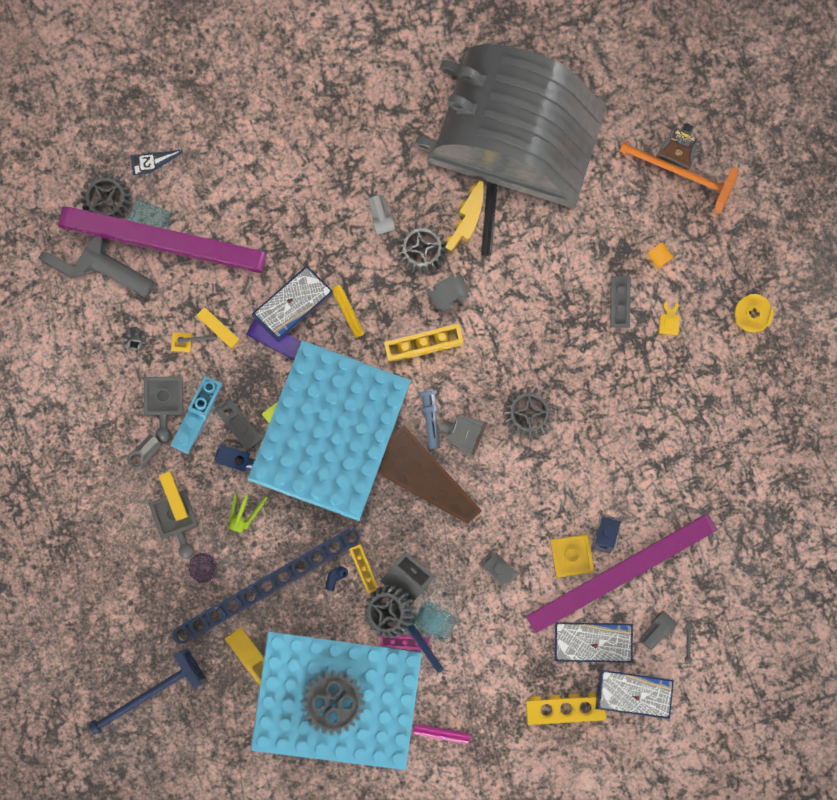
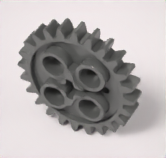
(344, 715)

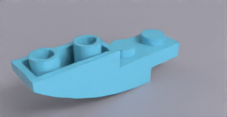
(197, 415)

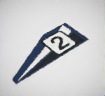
(150, 162)

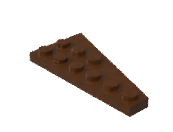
(416, 470)

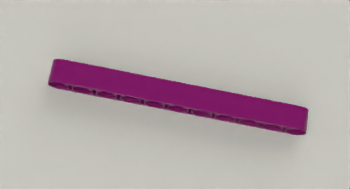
(162, 239)
(621, 573)

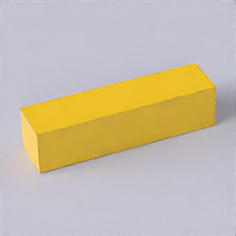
(218, 328)
(173, 496)
(364, 568)

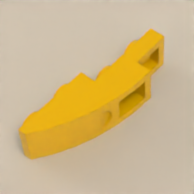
(470, 211)
(247, 653)

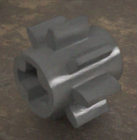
(134, 338)

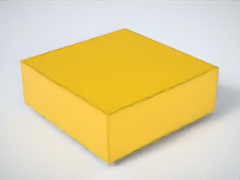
(185, 347)

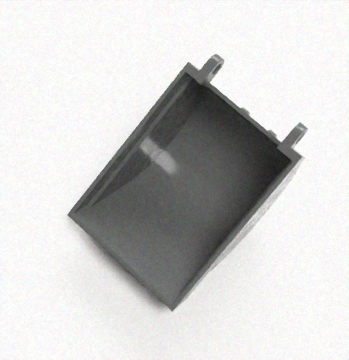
(518, 123)

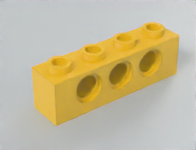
(423, 343)
(534, 705)

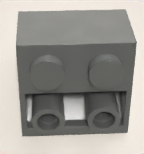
(408, 575)

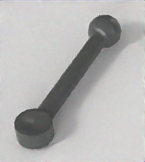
(212, 337)
(689, 626)

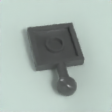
(163, 398)
(168, 526)

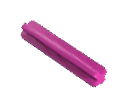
(440, 733)

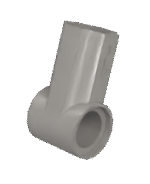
(381, 218)

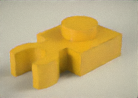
(669, 322)

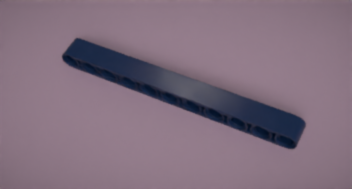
(260, 594)

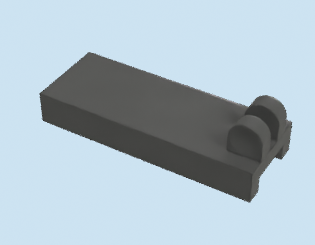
(620, 302)

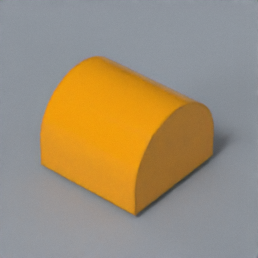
(660, 255)

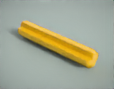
(348, 311)

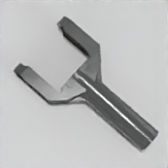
(95, 258)

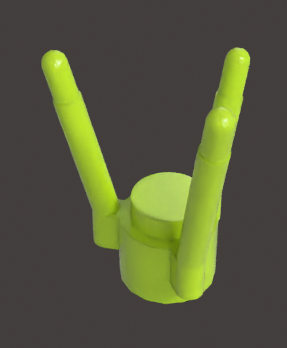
(238, 522)

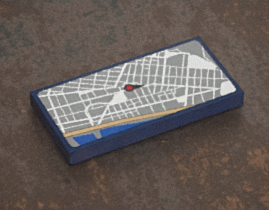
(292, 303)
(593, 642)
(634, 694)

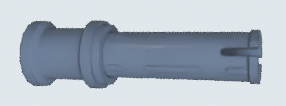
(430, 410)

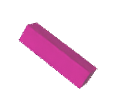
(402, 642)

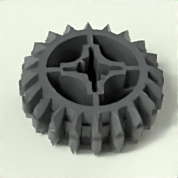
(100, 203)
(414, 249)
(519, 413)
(381, 622)

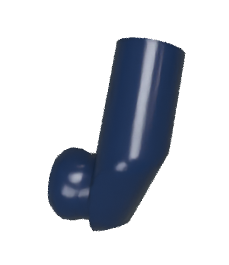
(334, 576)

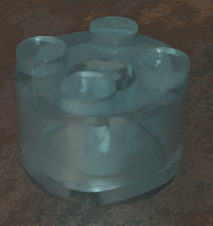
(434, 622)

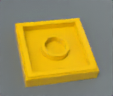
(572, 555)

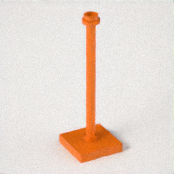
(723, 189)

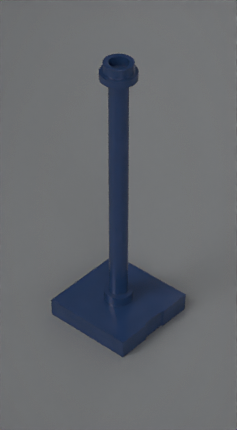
(189, 669)

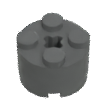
(448, 291)

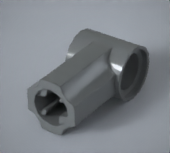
(145, 451)
(660, 627)

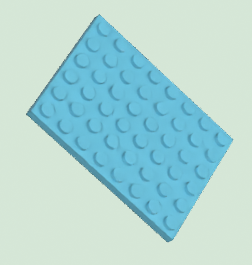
(329, 430)
(389, 689)

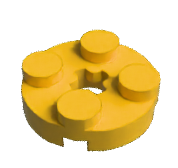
(762, 307)

